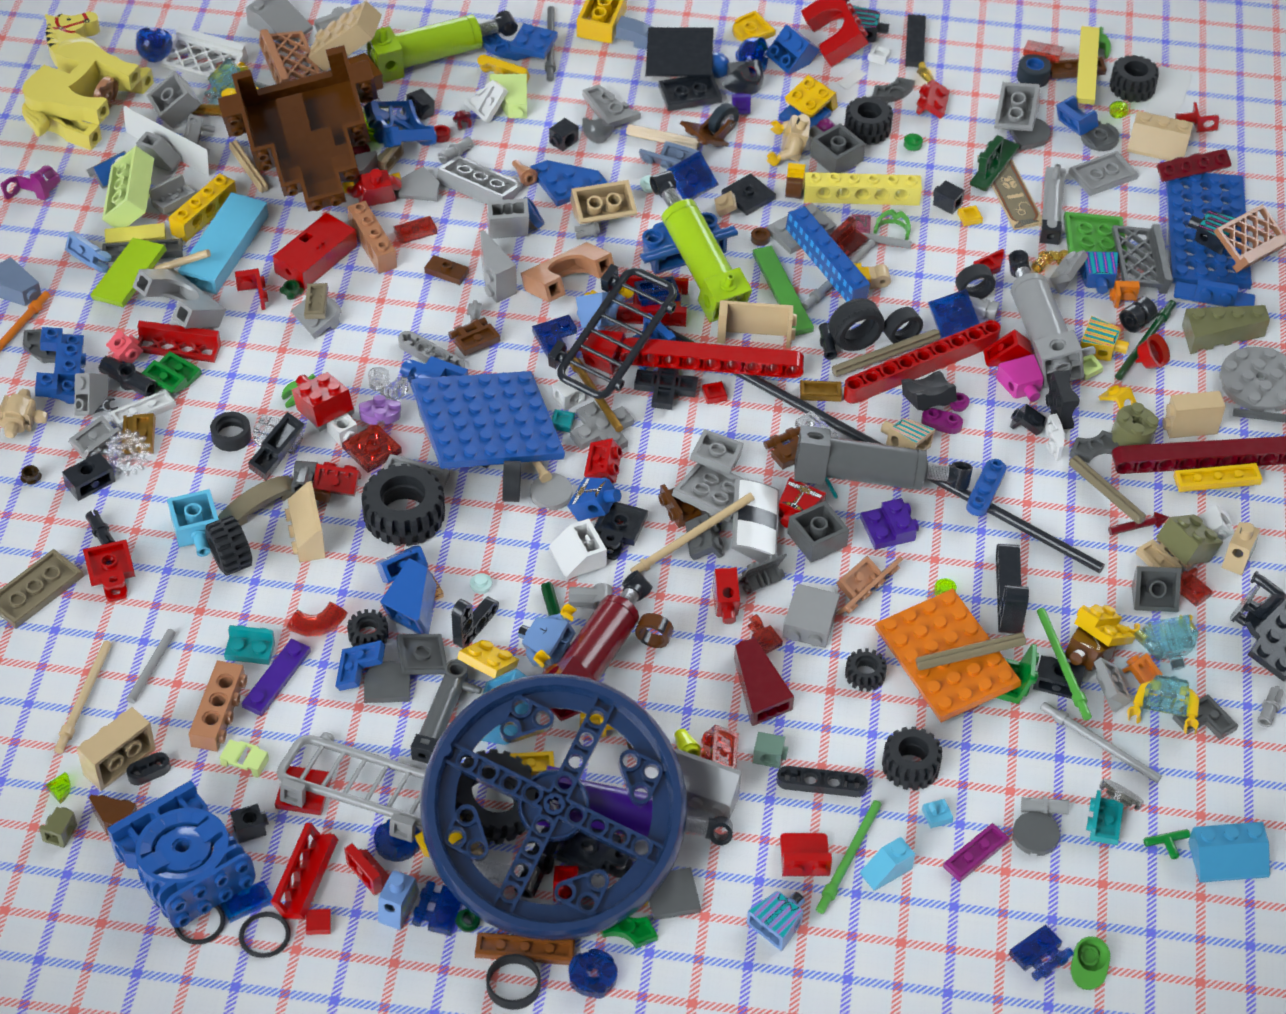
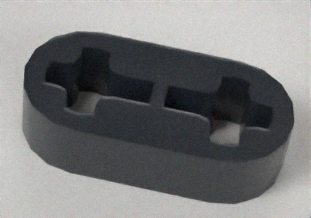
(148, 768)

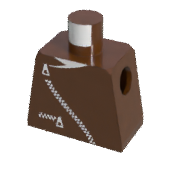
(1086, 649)

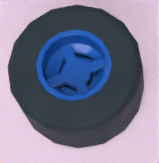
(1034, 70)

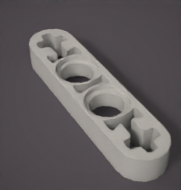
(417, 342)

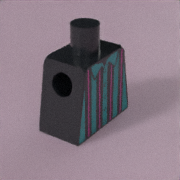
(871, 22)
(1205, 230)

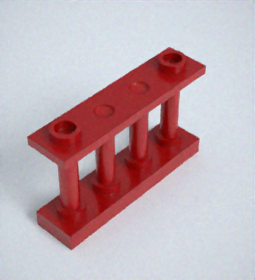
(677, 318)

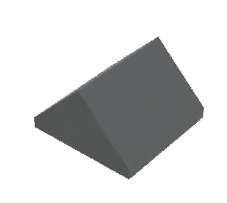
(1156, 588)

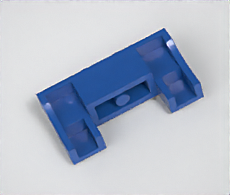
(67, 364)

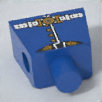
(593, 498)

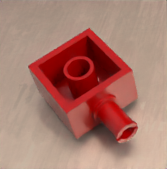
(321, 398)

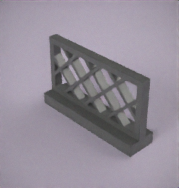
(1157, 256)

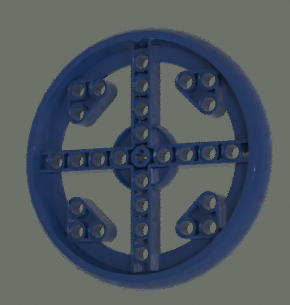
(540, 695)

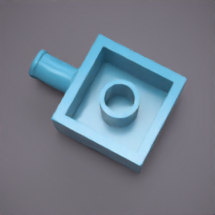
(190, 516)

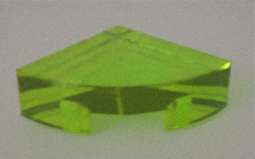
(60, 787)

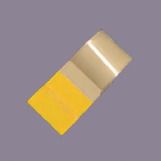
(877, 275)

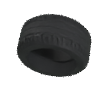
(862, 335)

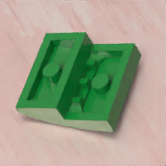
(173, 372)

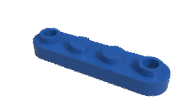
(986, 487)

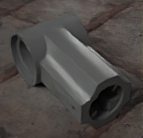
(303, 473)

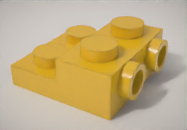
(1104, 625)

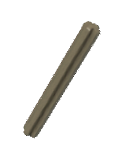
(1107, 490)
(970, 651)

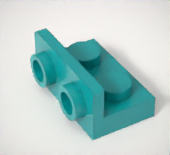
(249, 644)

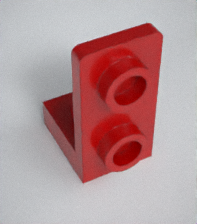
(251, 279)

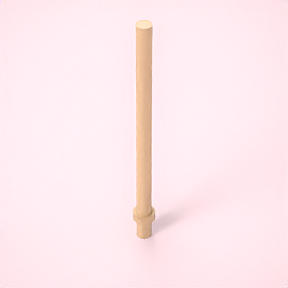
(646, 563)

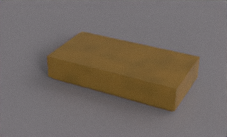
(820, 390)

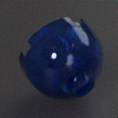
(153, 44)
(753, 49)

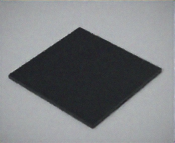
(679, 51)

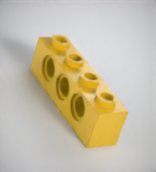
(201, 207)

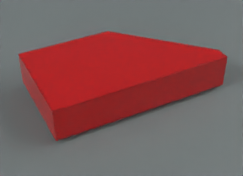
(993, 261)

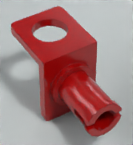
(1198, 120)

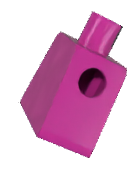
(1021, 377)

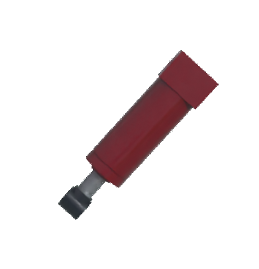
(602, 635)

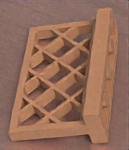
(277, 61)
(1260, 249)

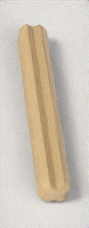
(661, 136)
(248, 166)

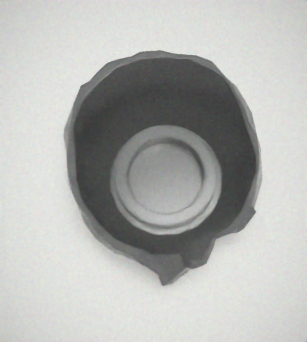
(596, 131)

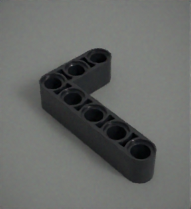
(1011, 595)

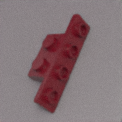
(1193, 165)

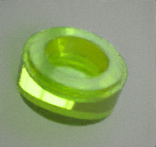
(1118, 109)
(944, 585)

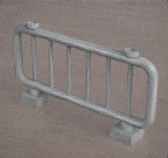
(294, 789)

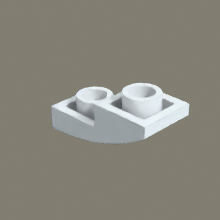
(1056, 436)

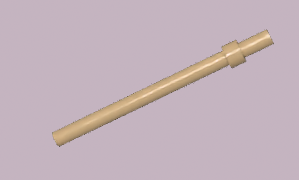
(67, 730)

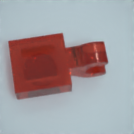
(766, 636)

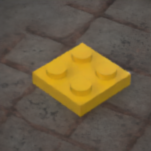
(488, 658)

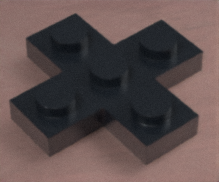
(665, 385)

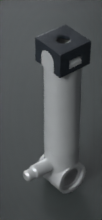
(1052, 205)

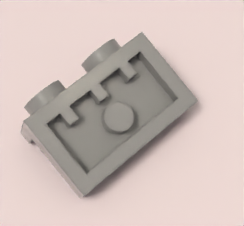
(1111, 684)

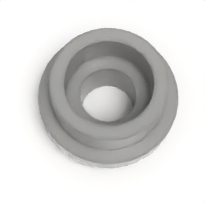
(474, 310)

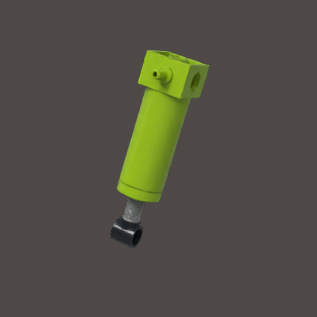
(432, 42)
(699, 249)

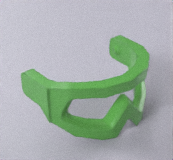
(879, 222)

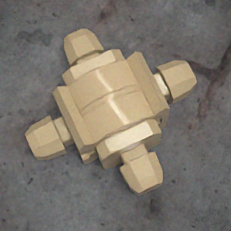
(19, 413)

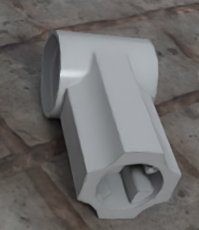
(589, 596)

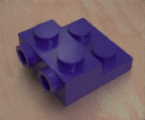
(890, 524)

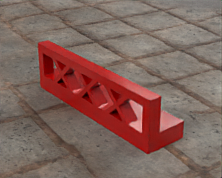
(179, 337)
(307, 876)

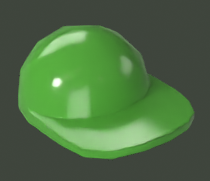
(1090, 963)

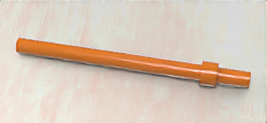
(33, 308)

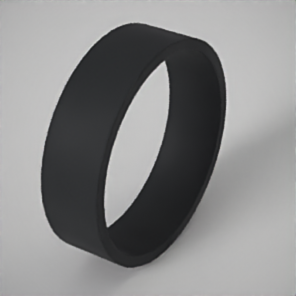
(513, 959)

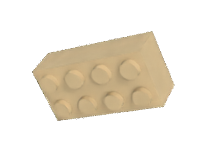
(350, 30)

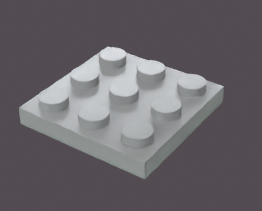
(707, 489)

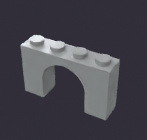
(194, 306)

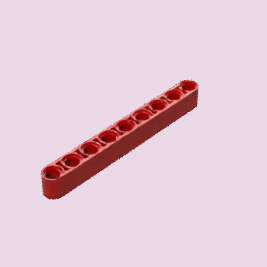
(717, 358)
(921, 361)

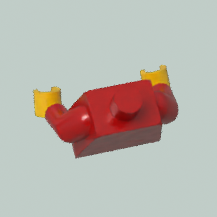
(374, 187)

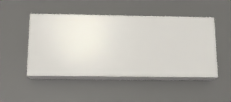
(154, 404)

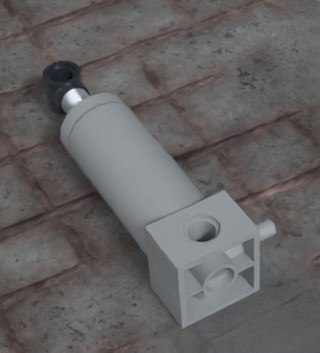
(1053, 344)

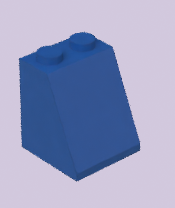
(411, 597)

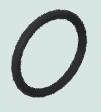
(208, 939)
(268, 954)

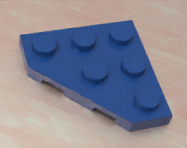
(560, 178)

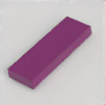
(976, 852)

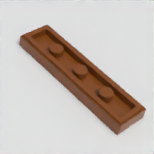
(540, 951)

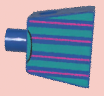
(1100, 270)

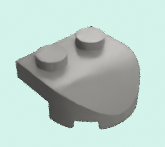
(318, 326)

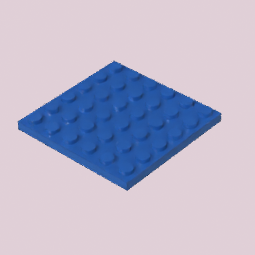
(486, 419)

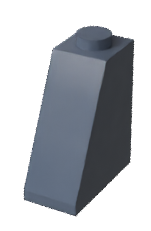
(17, 283)

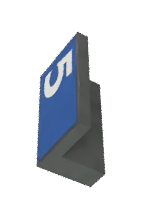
(102, 170)

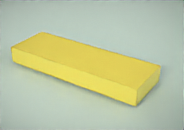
(144, 232)

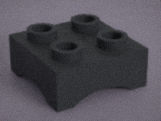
(929, 391)
(1062, 398)

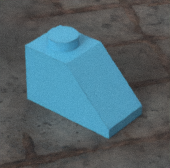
(888, 864)

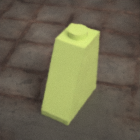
(516, 99)

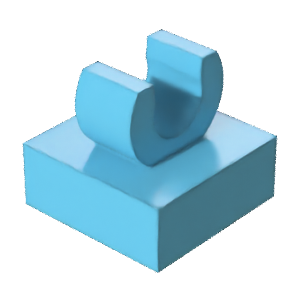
(937, 813)

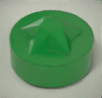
(913, 142)

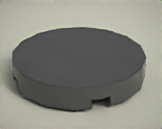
(1101, 138)
(1036, 833)

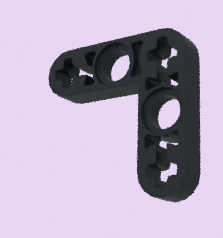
(469, 623)

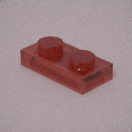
(415, 230)

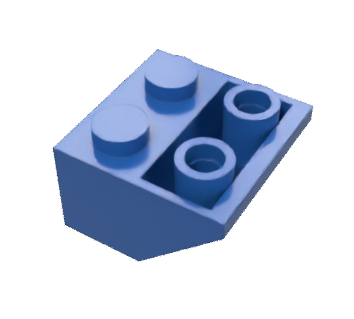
(792, 50)

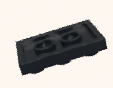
(689, 92)

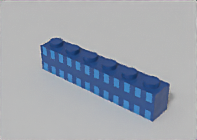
(827, 255)

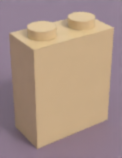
(1194, 414)

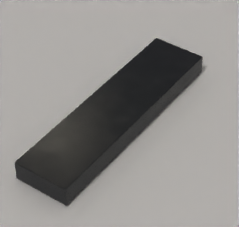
(915, 40)

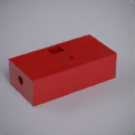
(315, 250)

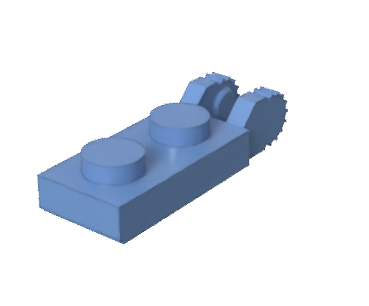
(87, 252)

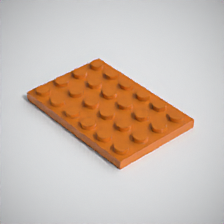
(940, 626)

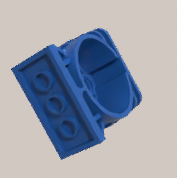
(173, 856)

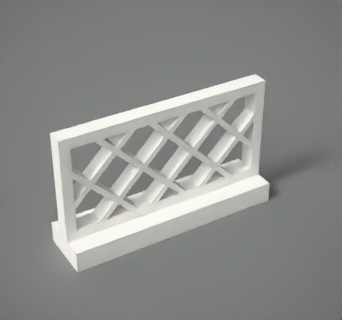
(209, 44)

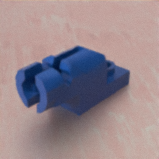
(433, 368)

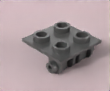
(762, 573)

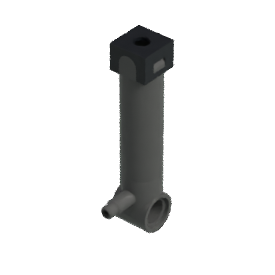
(442, 708)

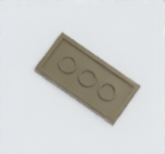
(37, 587)

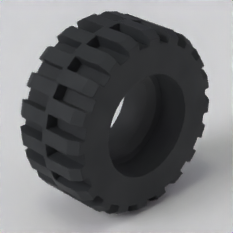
(403, 525)
(496, 825)

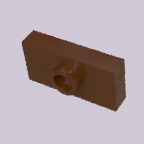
(446, 270)

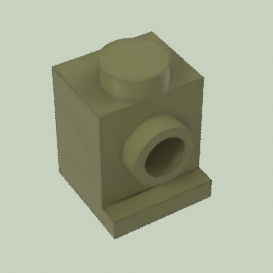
(59, 827)

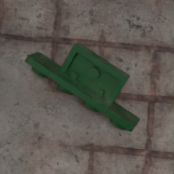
(993, 161)

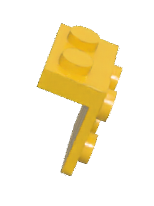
(811, 97)

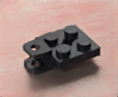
(616, 535)
(601, 856)

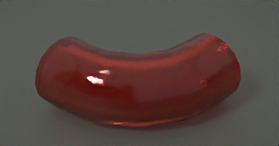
(317, 624)

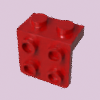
(805, 854)

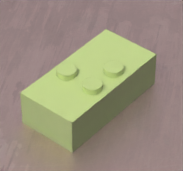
(128, 188)

